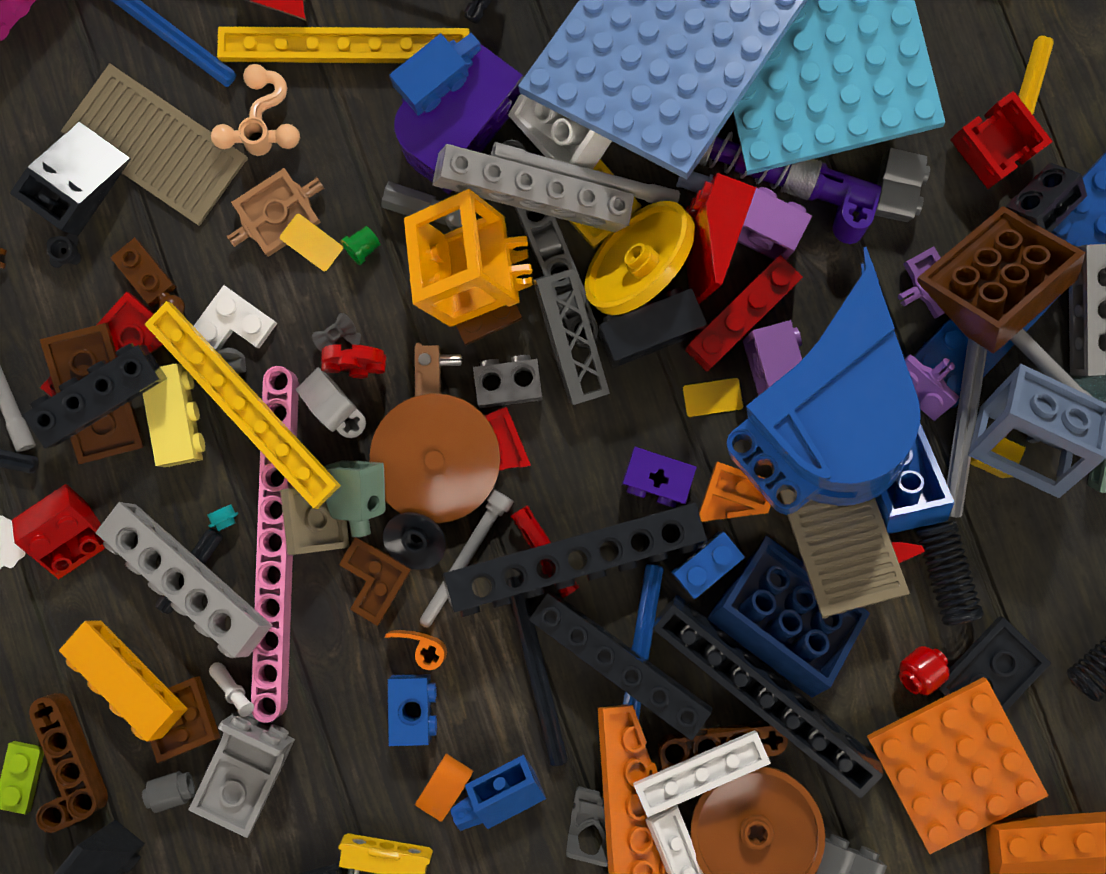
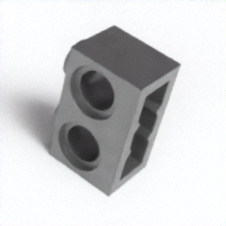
(508, 391)

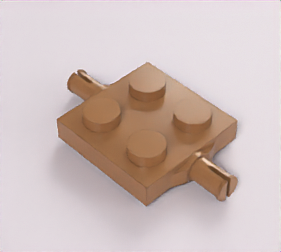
(270, 208)

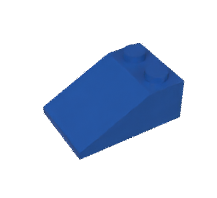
(918, 494)

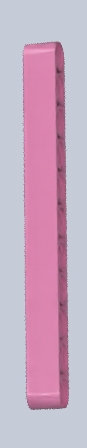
(266, 558)

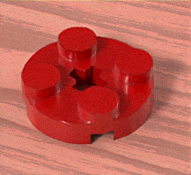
(356, 361)

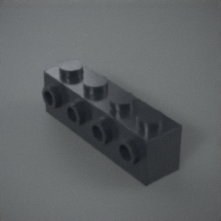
(94, 396)

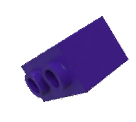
(677, 476)

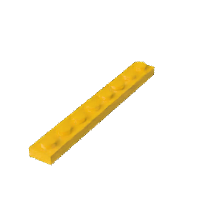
(327, 43)
(242, 405)

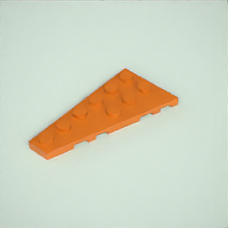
(623, 763)

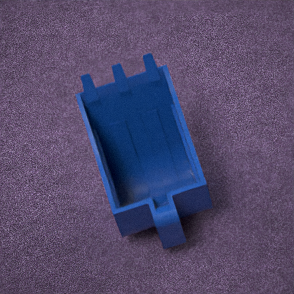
(840, 416)

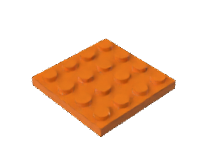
(957, 765)

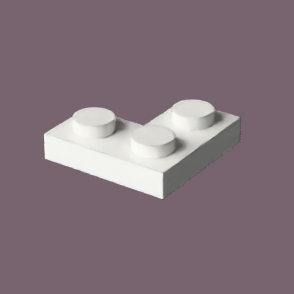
(232, 313)

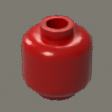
(924, 670)

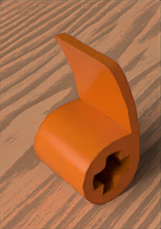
(426, 642)
(444, 787)

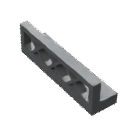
(559, 341)

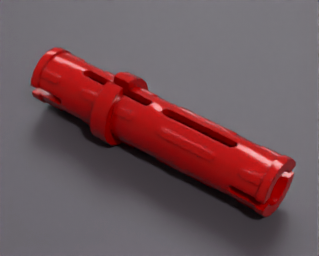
(536, 537)

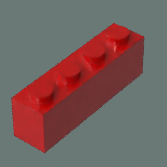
(743, 313)

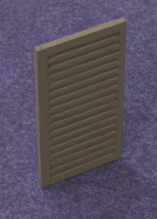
(166, 147)
(846, 554)

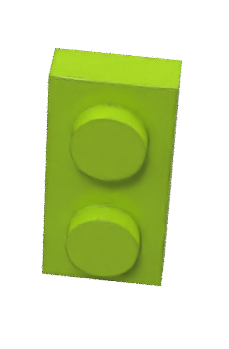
(20, 776)

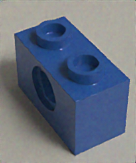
(402, 728)

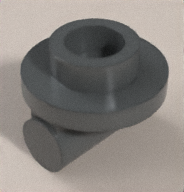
(234, 359)

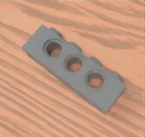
(1084, 320)

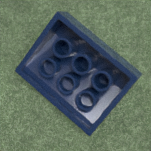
(779, 621)

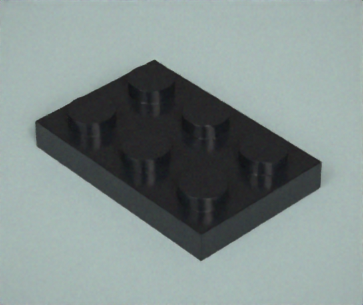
(1003, 659)

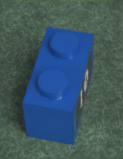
(707, 564)

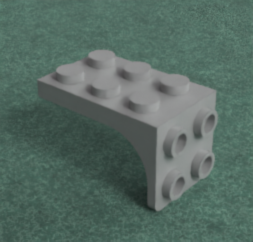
(241, 773)

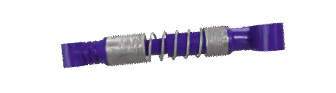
(810, 182)

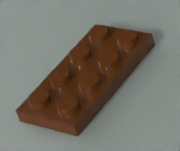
(70, 357)

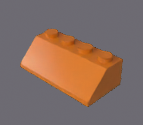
(1048, 844)

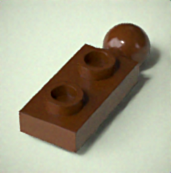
(146, 275)

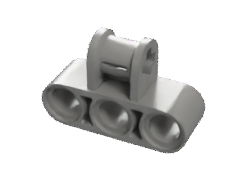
(331, 404)

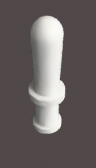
(234, 693)

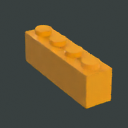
(122, 680)

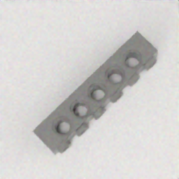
(533, 188)
(246, 623)

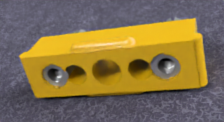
(382, 856)

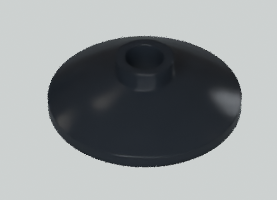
(409, 549)

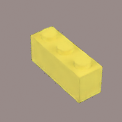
(173, 419)

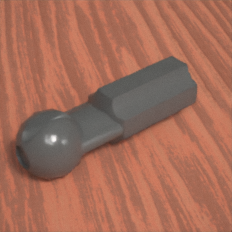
(409, 201)

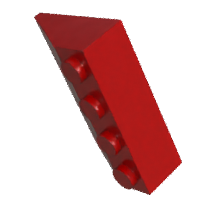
(718, 221)

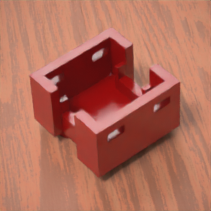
(1001, 140)

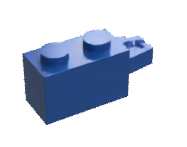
(434, 71)
(499, 795)

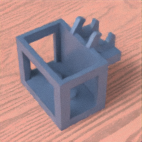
(1047, 414)

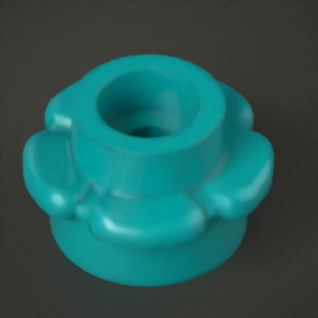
(222, 518)

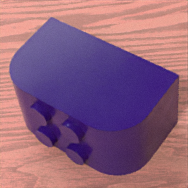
(463, 117)

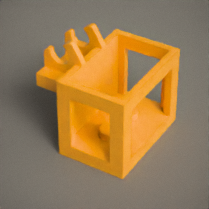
(467, 268)

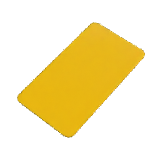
(311, 242)
(712, 397)

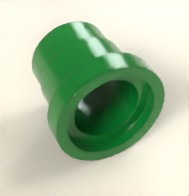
(360, 244)

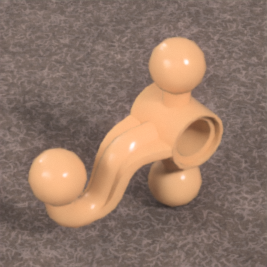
(285, 135)

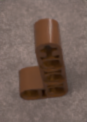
(719, 736)
(60, 760)

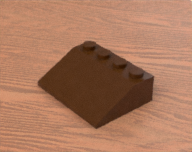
(1001, 277)

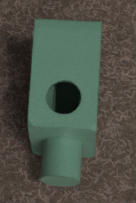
(359, 495)

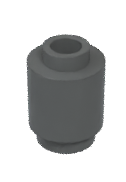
(168, 791)

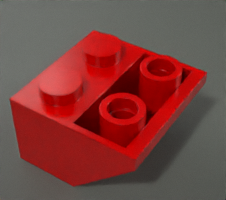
(59, 531)

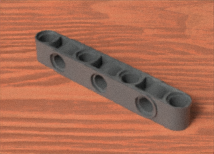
(550, 253)

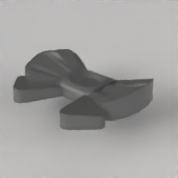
(342, 327)

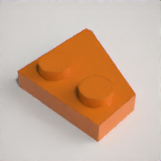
(731, 495)

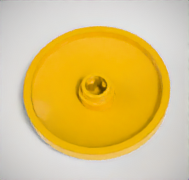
(640, 258)

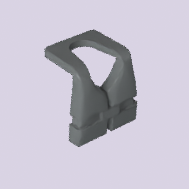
(586, 812)

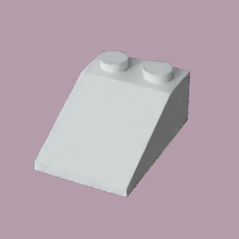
(558, 135)

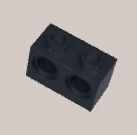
(1050, 196)

